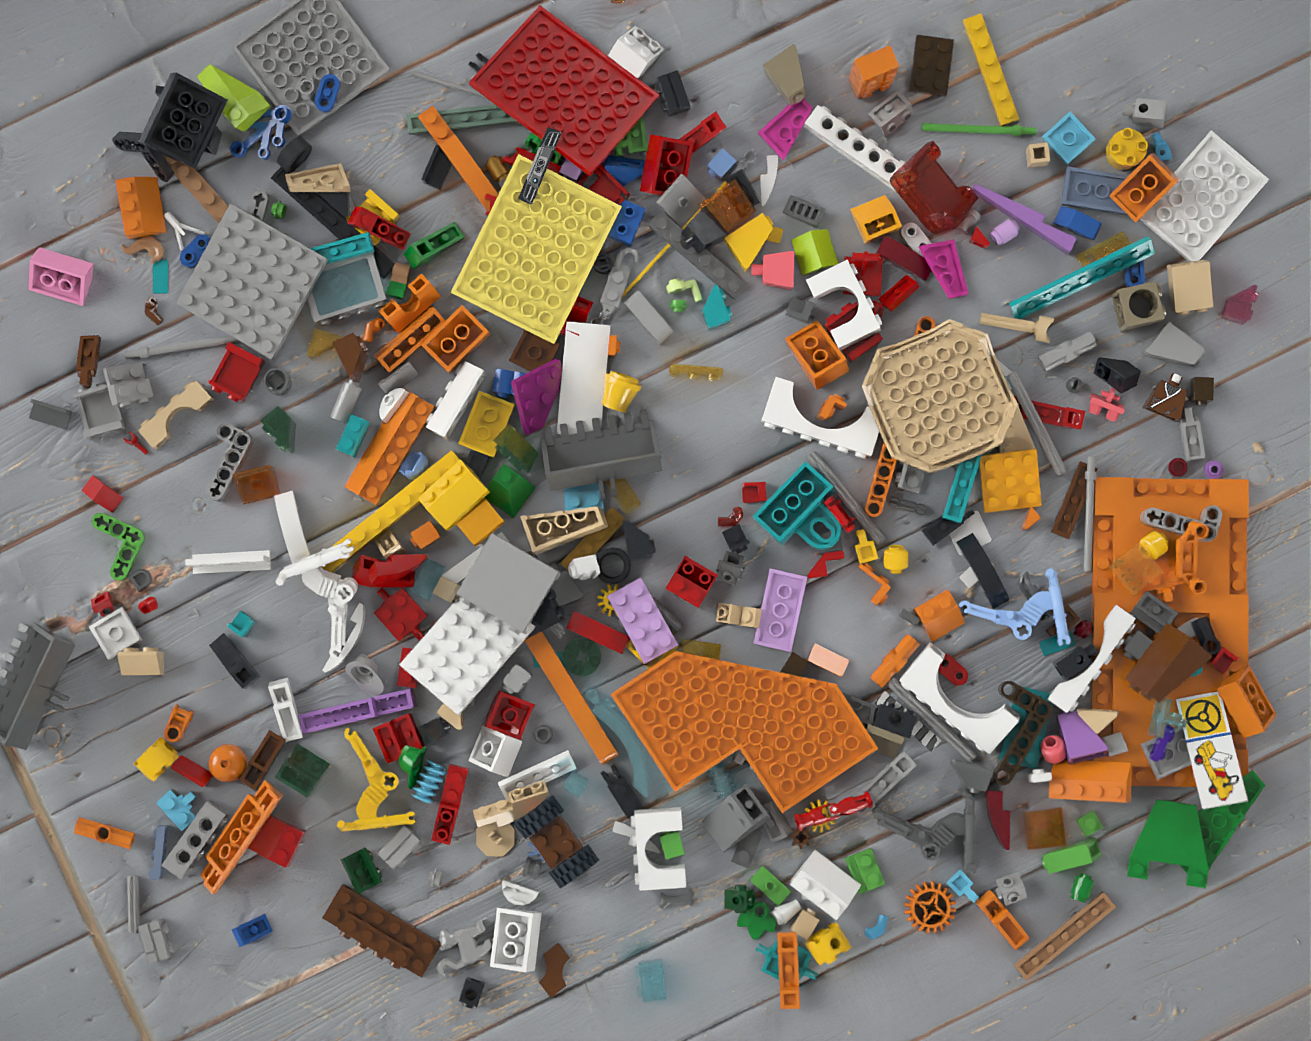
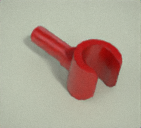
(134, 441)

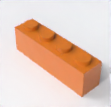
(409, 339)

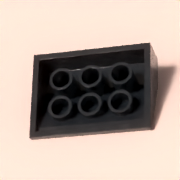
(183, 120)

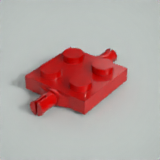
(400, 614)

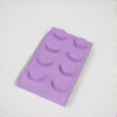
(780, 610)
(642, 620)

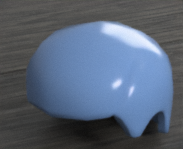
(414, 465)

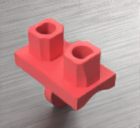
(1098, 402)

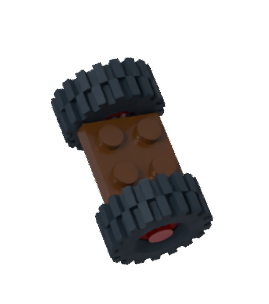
(556, 842)

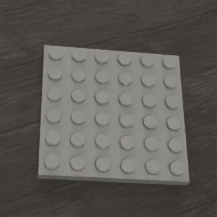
(311, 42)
(252, 281)

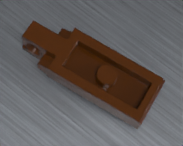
(88, 359)

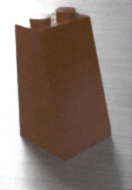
(1166, 664)

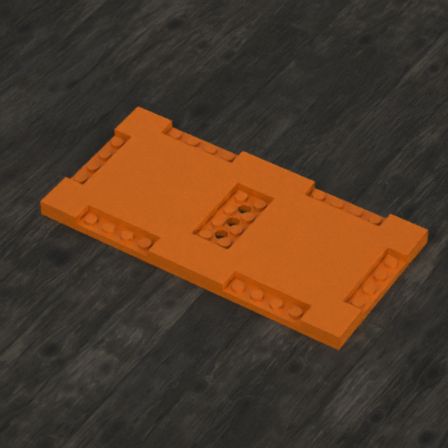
(1225, 602)

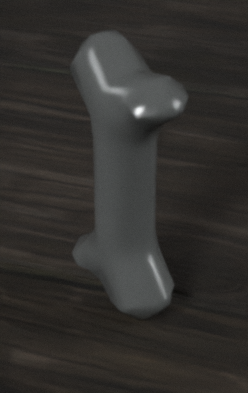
(666, 900)

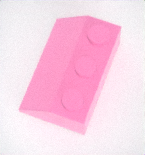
(60, 276)

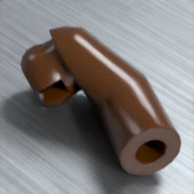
(151, 311)

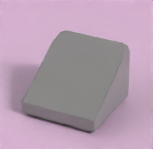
(1115, 744)

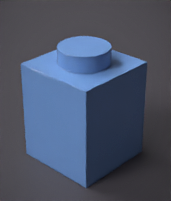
(721, 165)

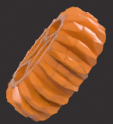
(926, 915)

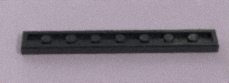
(330, 219)

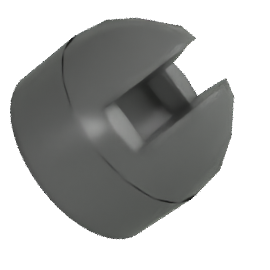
(1070, 383)

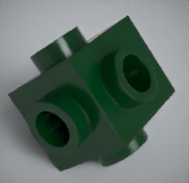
(739, 898)

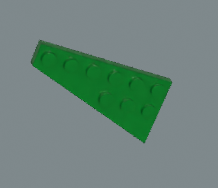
(1220, 822)

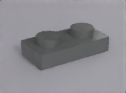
(746, 849)

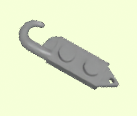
(617, 281)

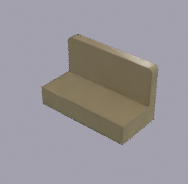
(887, 742)

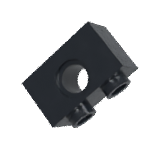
(906, 722)

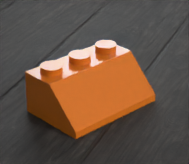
(141, 206)
(455, 339)
(1246, 702)

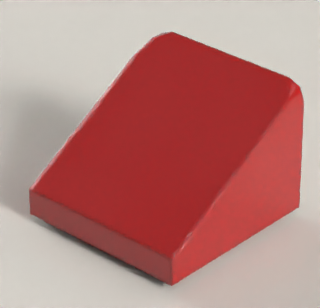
(979, 239)

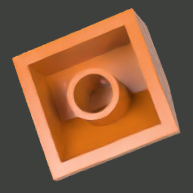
(939, 615)

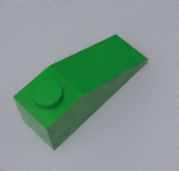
(433, 245)

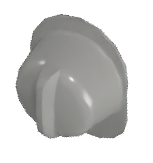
(364, 674)

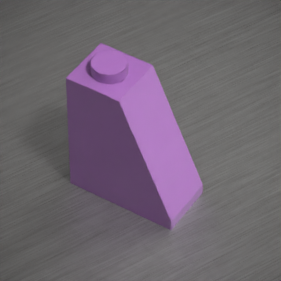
(1079, 738)

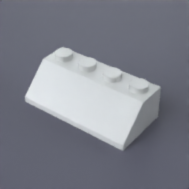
(455, 400)

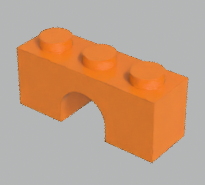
(422, 296)

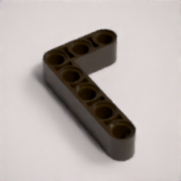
(1032, 715)

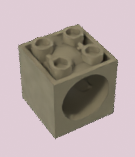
(1129, 321)

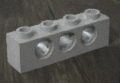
(174, 861)

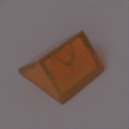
(256, 484)

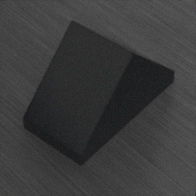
(338, 201)

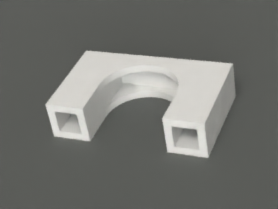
(843, 278)
(651, 875)

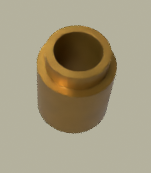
(497, 168)

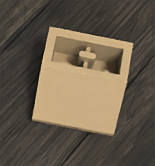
(141, 663)

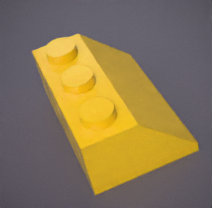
(453, 495)

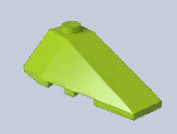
(243, 102)

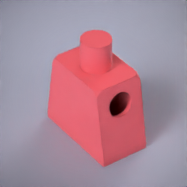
(776, 270)

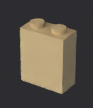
(1190, 286)

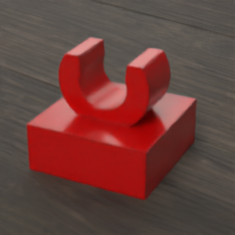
(102, 602)

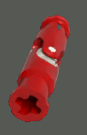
(845, 807)

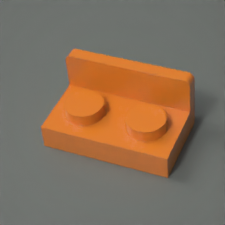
(829, 407)

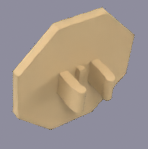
(494, 839)

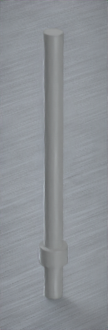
(144, 352)
(1090, 475)

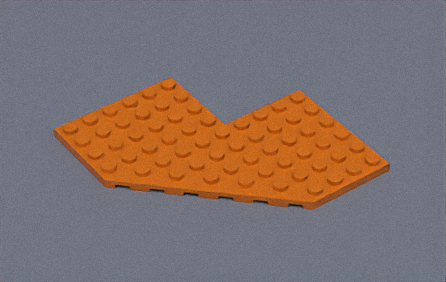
(704, 709)

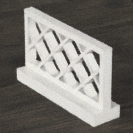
(230, 562)

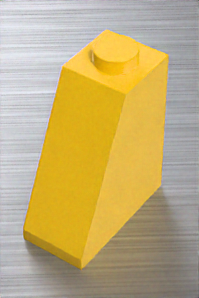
(749, 239)

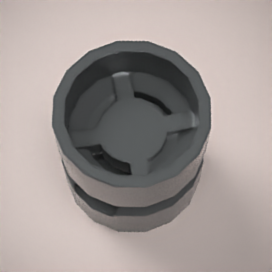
(277, 381)

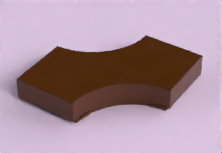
(553, 978)

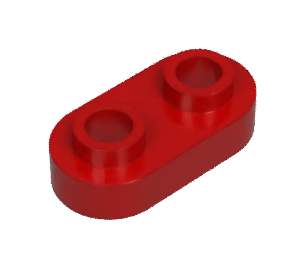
(951, 669)

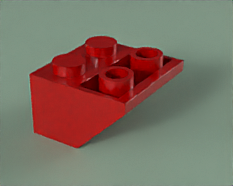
(691, 581)

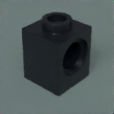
(478, 986)

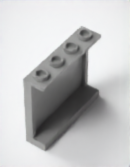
(507, 584)

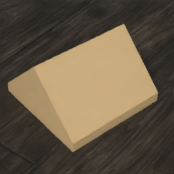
(451, 717)

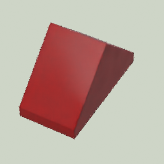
(102, 494)

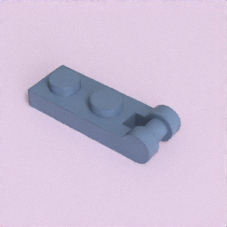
(159, 852)

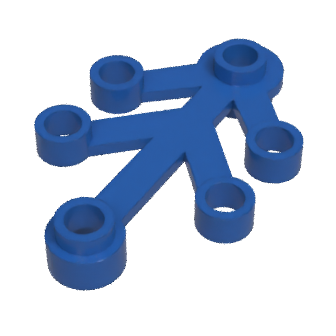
(264, 130)

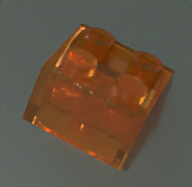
(729, 205)

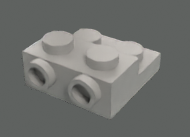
(127, 384)

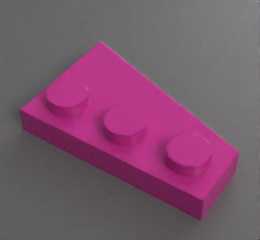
(785, 127)
(946, 266)

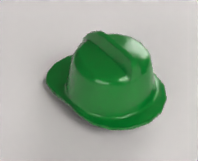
(411, 763)

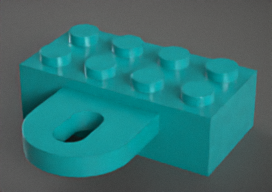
(798, 508)

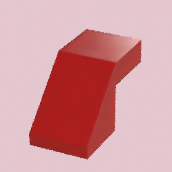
(578, 313)
(819, 568)

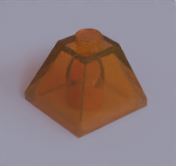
(1044, 828)

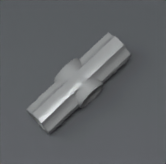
(1067, 351)

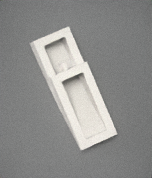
(285, 709)

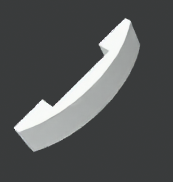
(291, 526)
(359, 618)

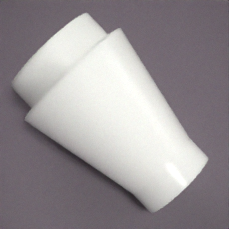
(785, 912)

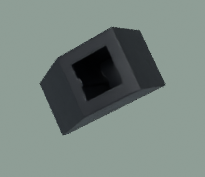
(1117, 373)
(435, 729)

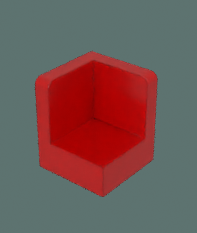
(754, 492)
(1222, 660)

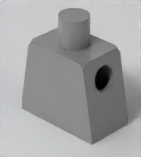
(1153, 115)

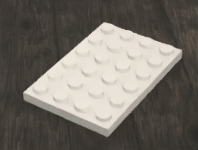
(1206, 200)
(462, 654)

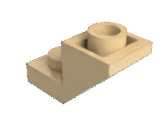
(738, 615)

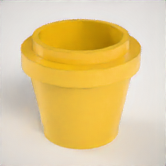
(619, 391)

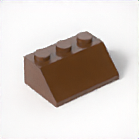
(352, 354)

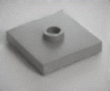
(680, 200)

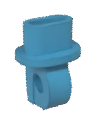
(1160, 144)

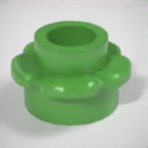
(279, 210)
(678, 305)

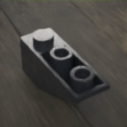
(234, 661)

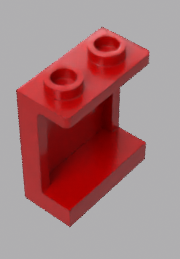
(859, 348)
(236, 373)

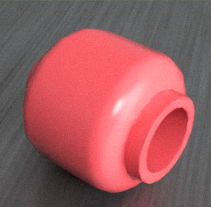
(1053, 749)

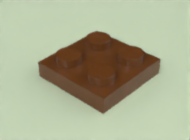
(533, 351)

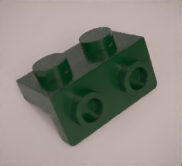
(362, 870)

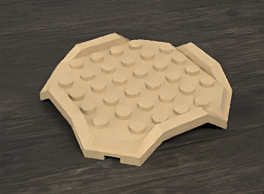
(939, 397)

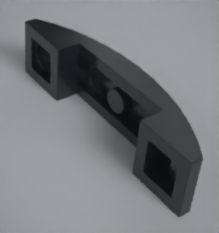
(983, 570)

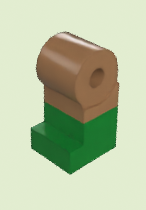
(399, 281)

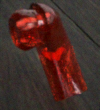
(733, 519)

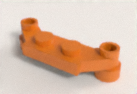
(1187, 556)

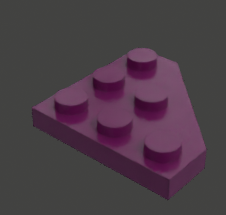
(536, 394)

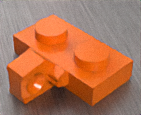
(1165, 583)

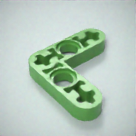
(127, 543)

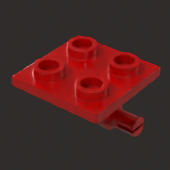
(869, 271)

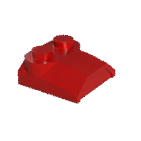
(508, 714)

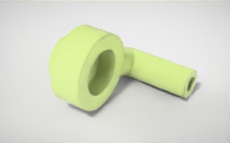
(677, 285)

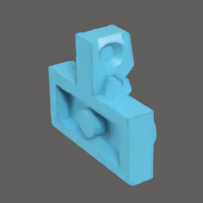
(178, 808)

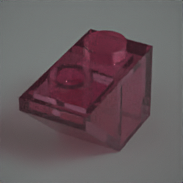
(1238, 307)

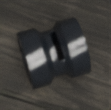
(601, 266)

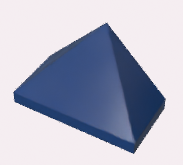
(624, 169)

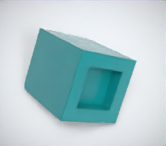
(241, 624)

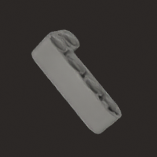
(234, 447)
(1179, 521)

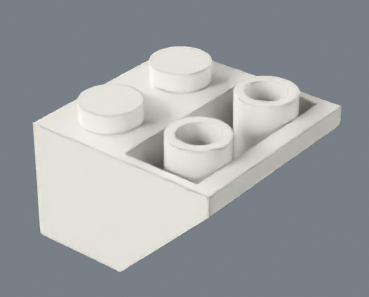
(636, 51)

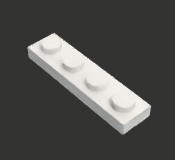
(543, 771)

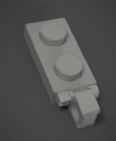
(1191, 436)

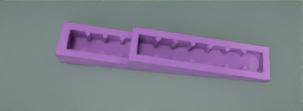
(1028, 218)
(357, 710)

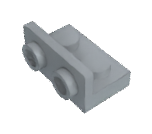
(892, 113)
(909, 478)

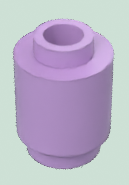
(1004, 232)

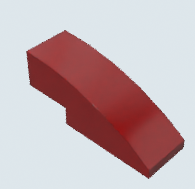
(395, 568)
(598, 632)

